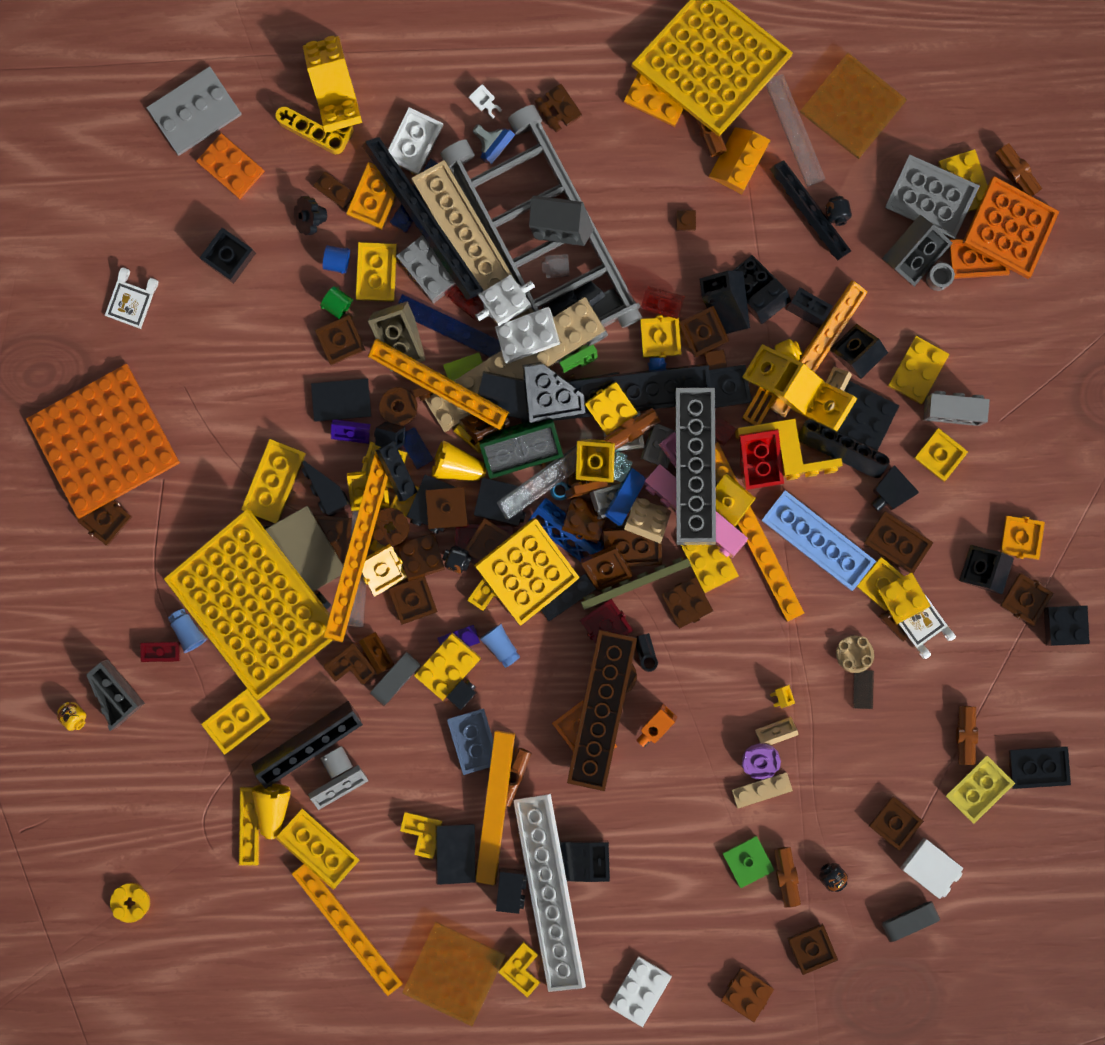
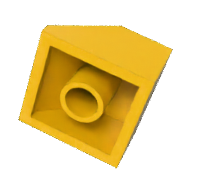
(595, 460)

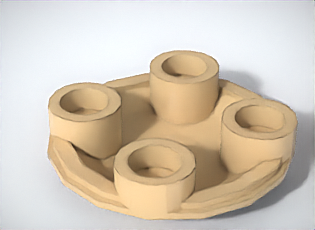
(855, 654)

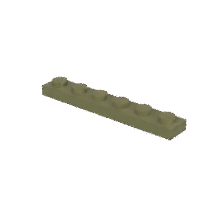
(627, 585)

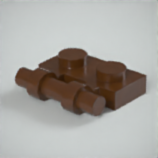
(562, 103)

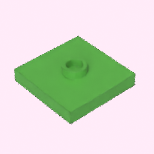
(748, 862)

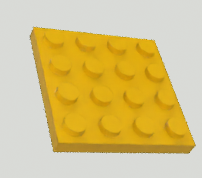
(527, 571)

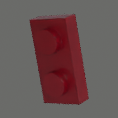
(160, 652)

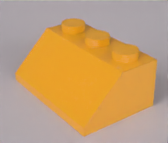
(741, 159)

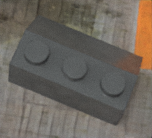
(559, 220)
(917, 250)

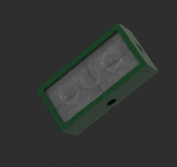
(520, 447)

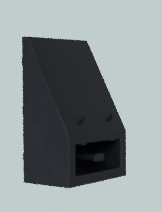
(763, 291)
(728, 296)
(330, 494)
(586, 860)

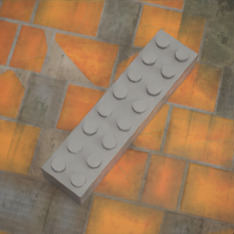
(695, 466)

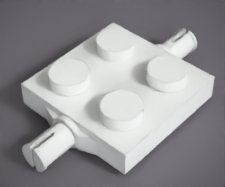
(504, 300)

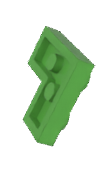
(585, 356)

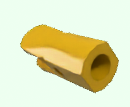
(467, 438)

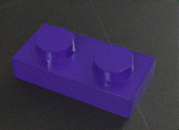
(350, 431)
(467, 635)

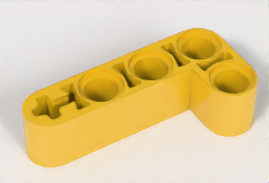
(311, 128)

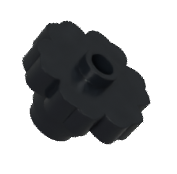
(308, 215)

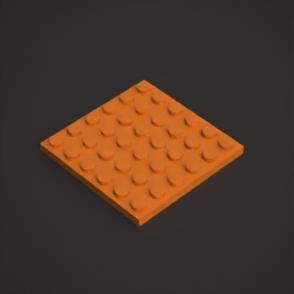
(102, 441)

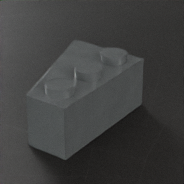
(114, 694)

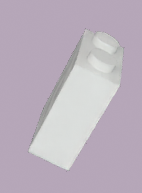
(932, 868)

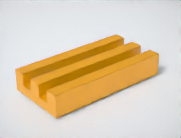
(751, 420)

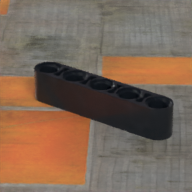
(841, 446)

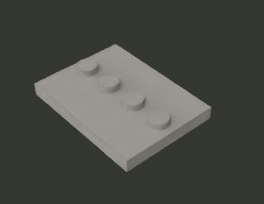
(194, 111)
(933, 194)

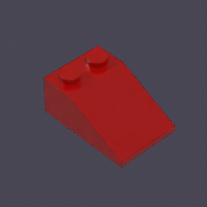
(761, 459)

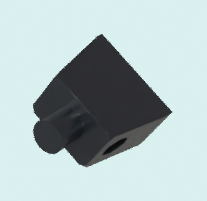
(893, 490)

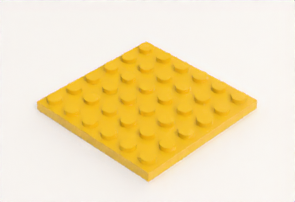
(712, 61)

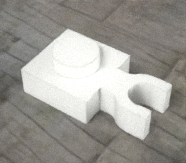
(483, 99)

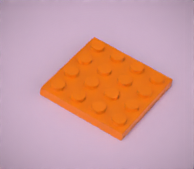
(1010, 227)

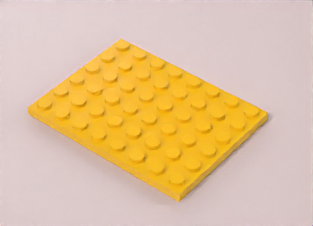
(252, 604)

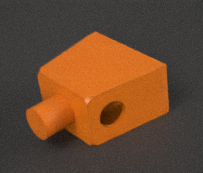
(662, 720)

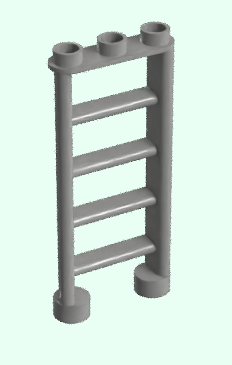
(521, 122)

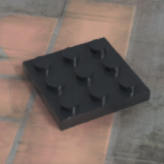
(868, 417)

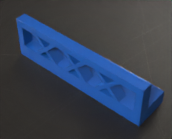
(554, 518)

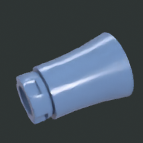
(186, 630)
(500, 645)

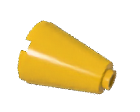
(456, 464)
(271, 808)

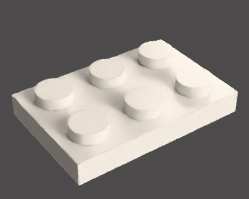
(414, 140)
(527, 335)
(640, 991)

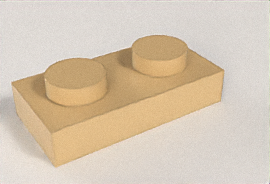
(777, 732)

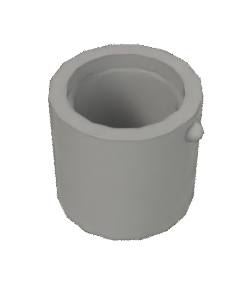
(940, 276)
(336, 762)

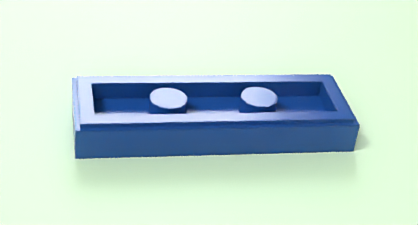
(625, 497)

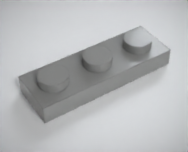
(338, 787)

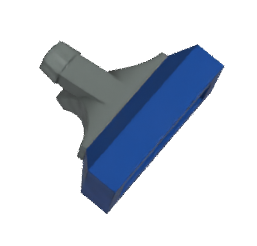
(492, 142)

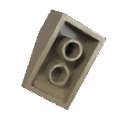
(398, 329)

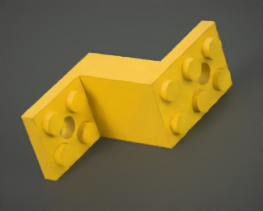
(332, 83)
(799, 387)
(791, 452)

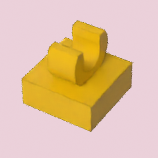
(784, 697)

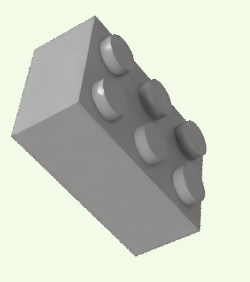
(426, 269)
(956, 408)

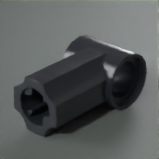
(645, 650)

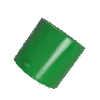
(336, 302)

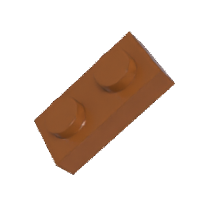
(578, 489)

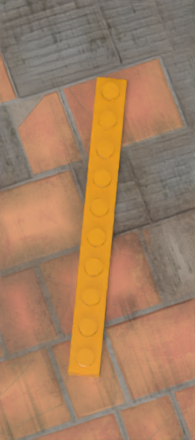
(762, 550)
(357, 552)

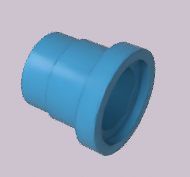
(556, 497)

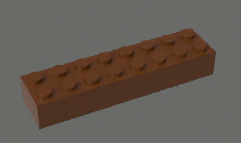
(602, 710)

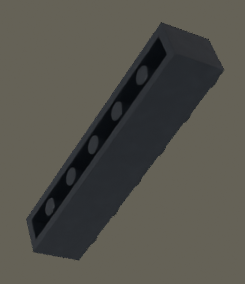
(306, 744)

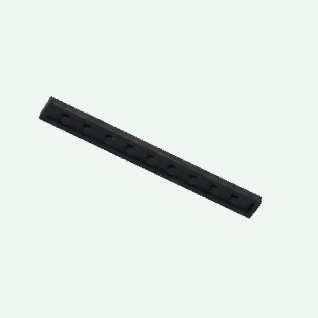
(422, 218)

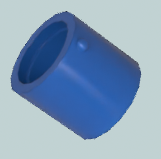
(336, 259)

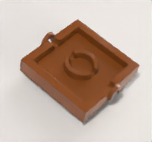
(747, 995)

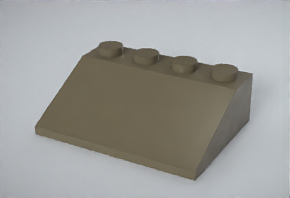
(307, 548)

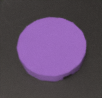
(761, 761)

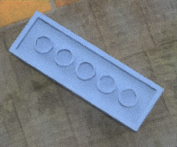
(818, 540)

